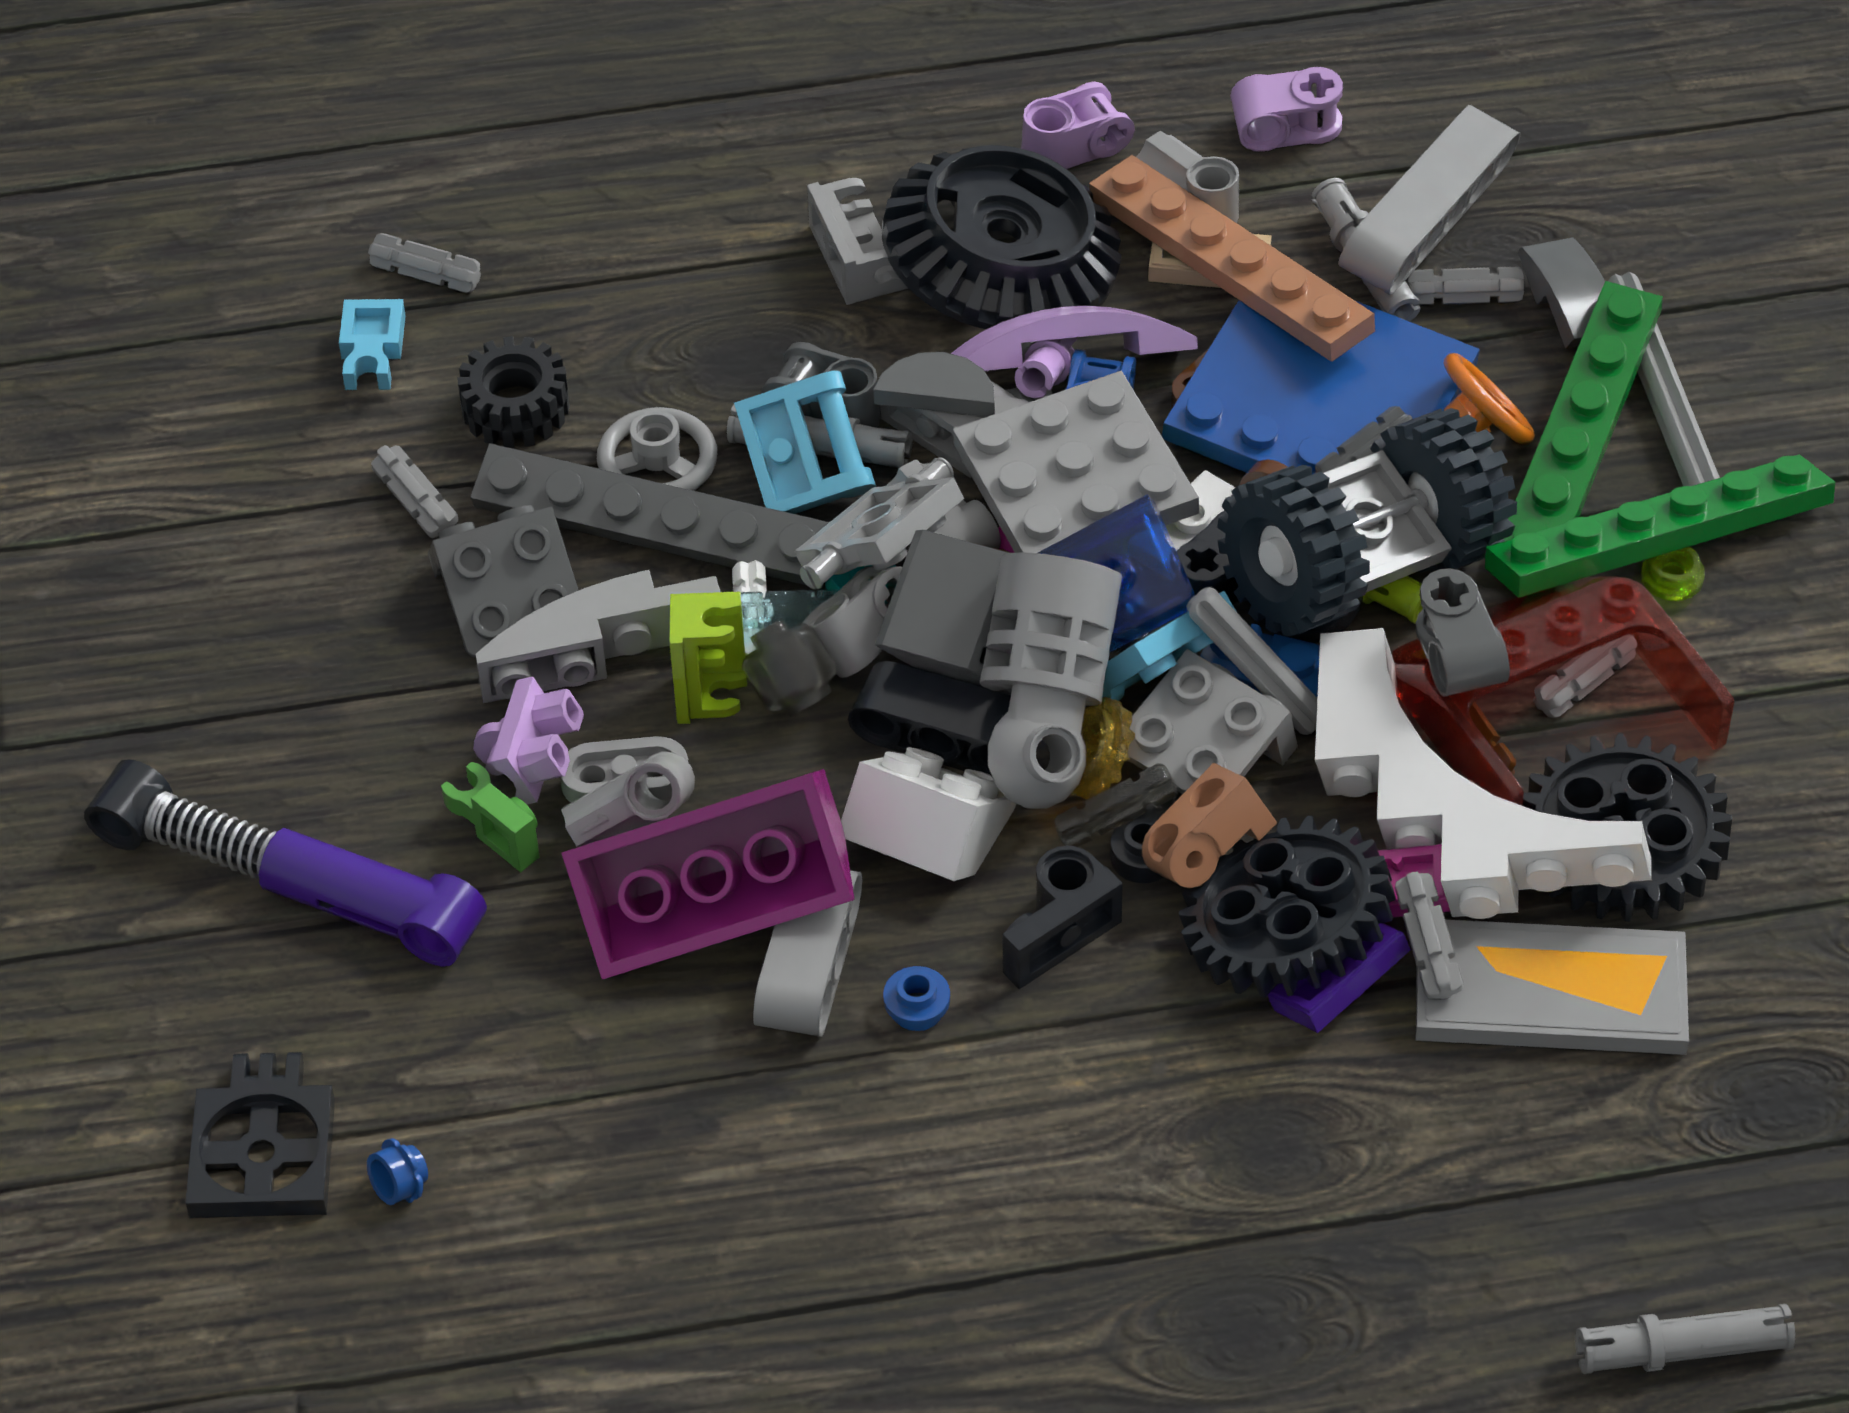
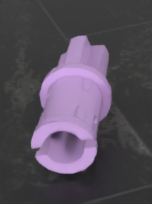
(1044, 365)

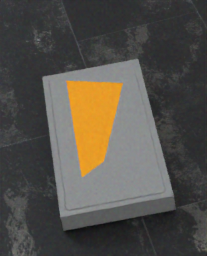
(1562, 989)

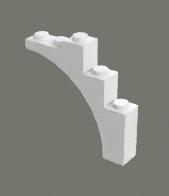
(1485, 840)

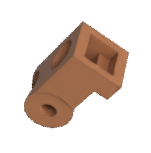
(1204, 826)

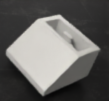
(925, 812)

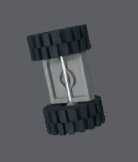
(1323, 539)

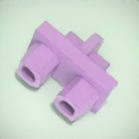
(528, 740)

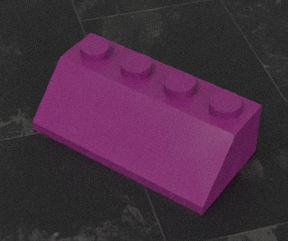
(711, 874)

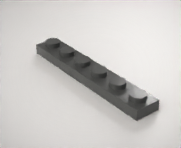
(644, 512)

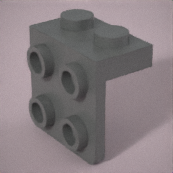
(501, 571)

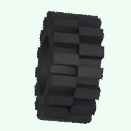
(511, 367)

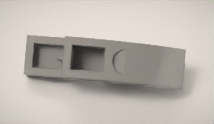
(575, 634)

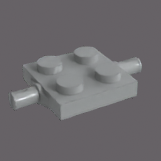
(880, 525)

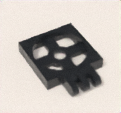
(264, 1099)

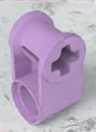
(1283, 111)
(1071, 125)

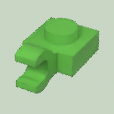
(499, 822)

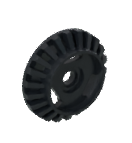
(1061, 248)

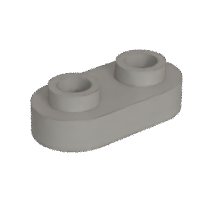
(610, 759)

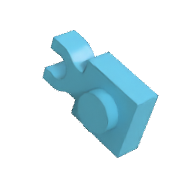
(369, 337)

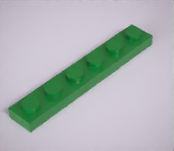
(1587, 408)
(1658, 525)

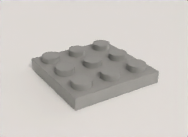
(1072, 463)

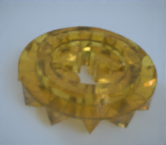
(1107, 744)

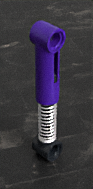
(428, 916)

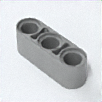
(805, 968)

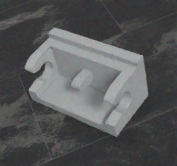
(851, 241)

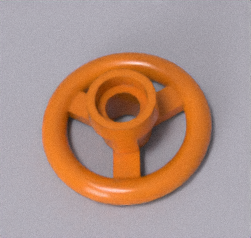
(1485, 401)

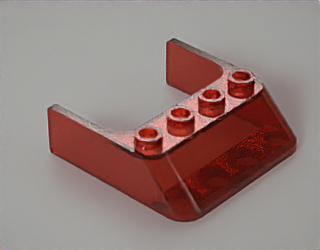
(1547, 631)

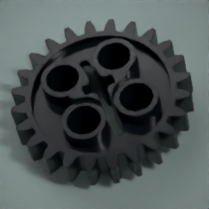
(1675, 812)
(1288, 907)

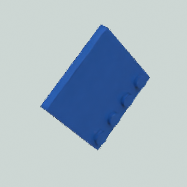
(1284, 402)

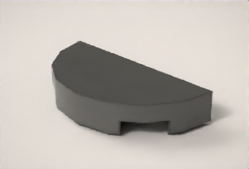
(937, 384)

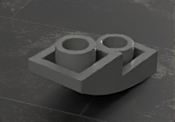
(1567, 280)

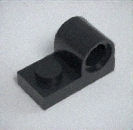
(1074, 907)

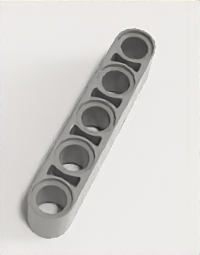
(1429, 199)

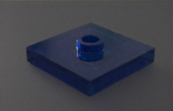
(1141, 550)

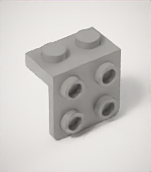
(1207, 718)

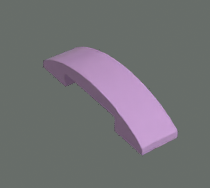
(1002, 349)

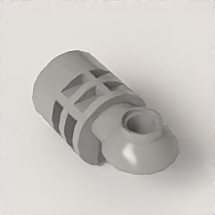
(1053, 651)

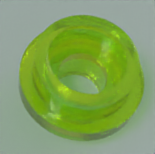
(1674, 574)

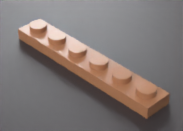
(1233, 258)

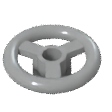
(656, 446)

